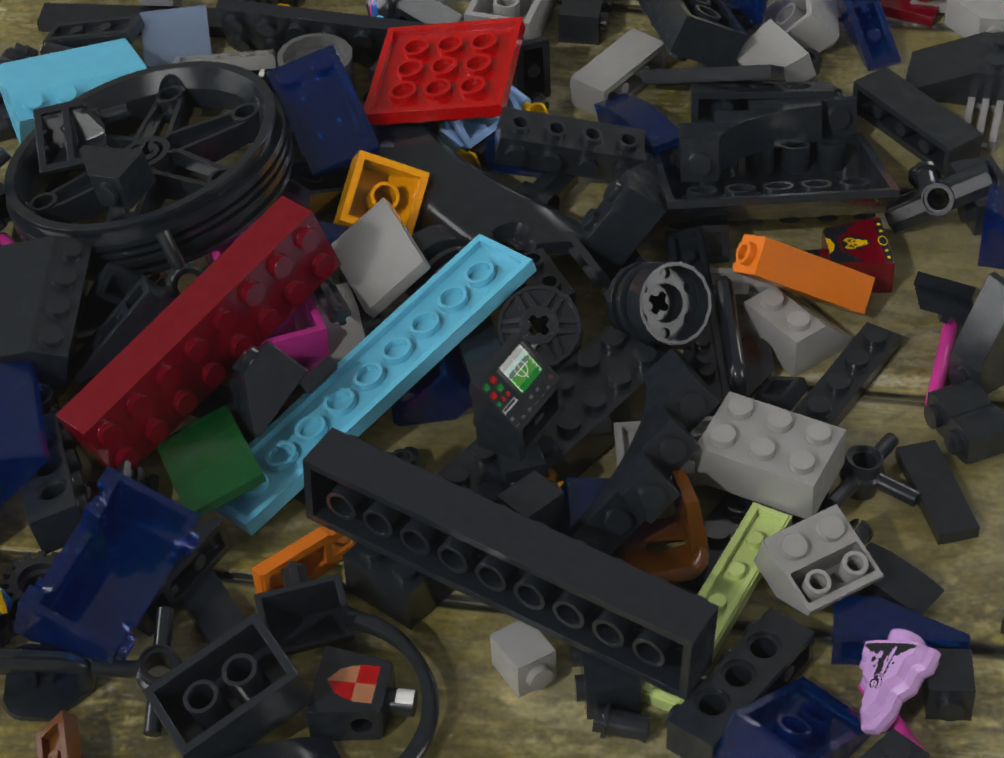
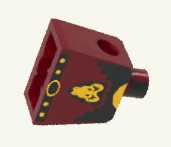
(860, 247)

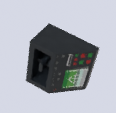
(514, 399)

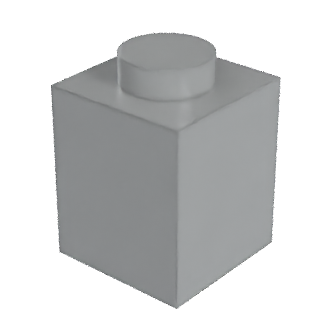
(523, 657)

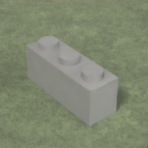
(617, 70)

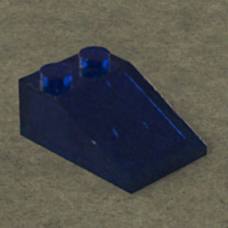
(322, 110)
(793, 723)

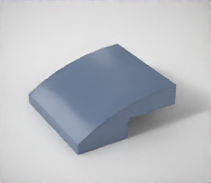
(175, 34)

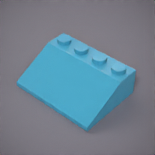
(61, 78)

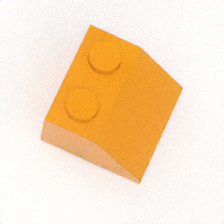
(378, 177)

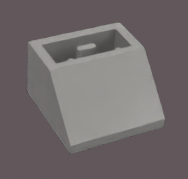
(816, 562)

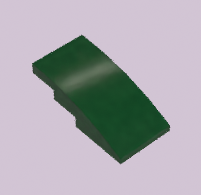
(210, 462)

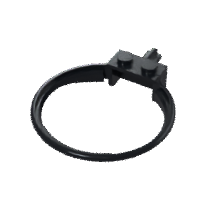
(317, 615)

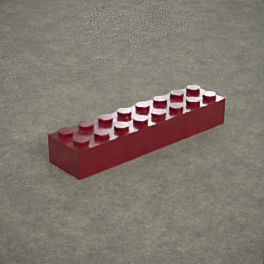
(200, 337)

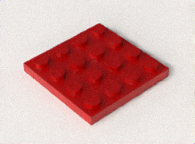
(445, 71)

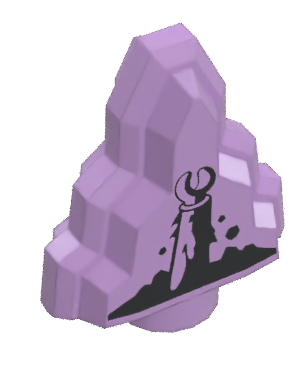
(892, 675)

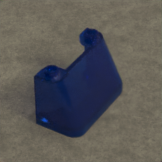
(108, 571)

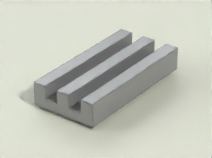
(984, 108)

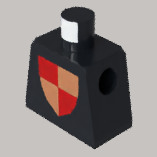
(356, 697)

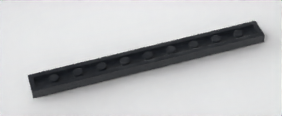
(827, 402)

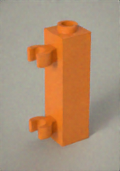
(803, 273)

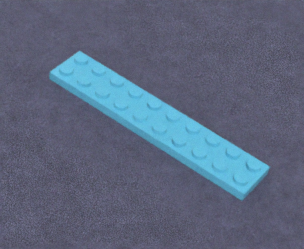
(380, 370)

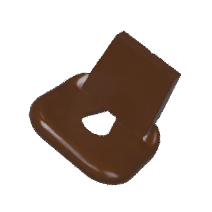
(682, 562)

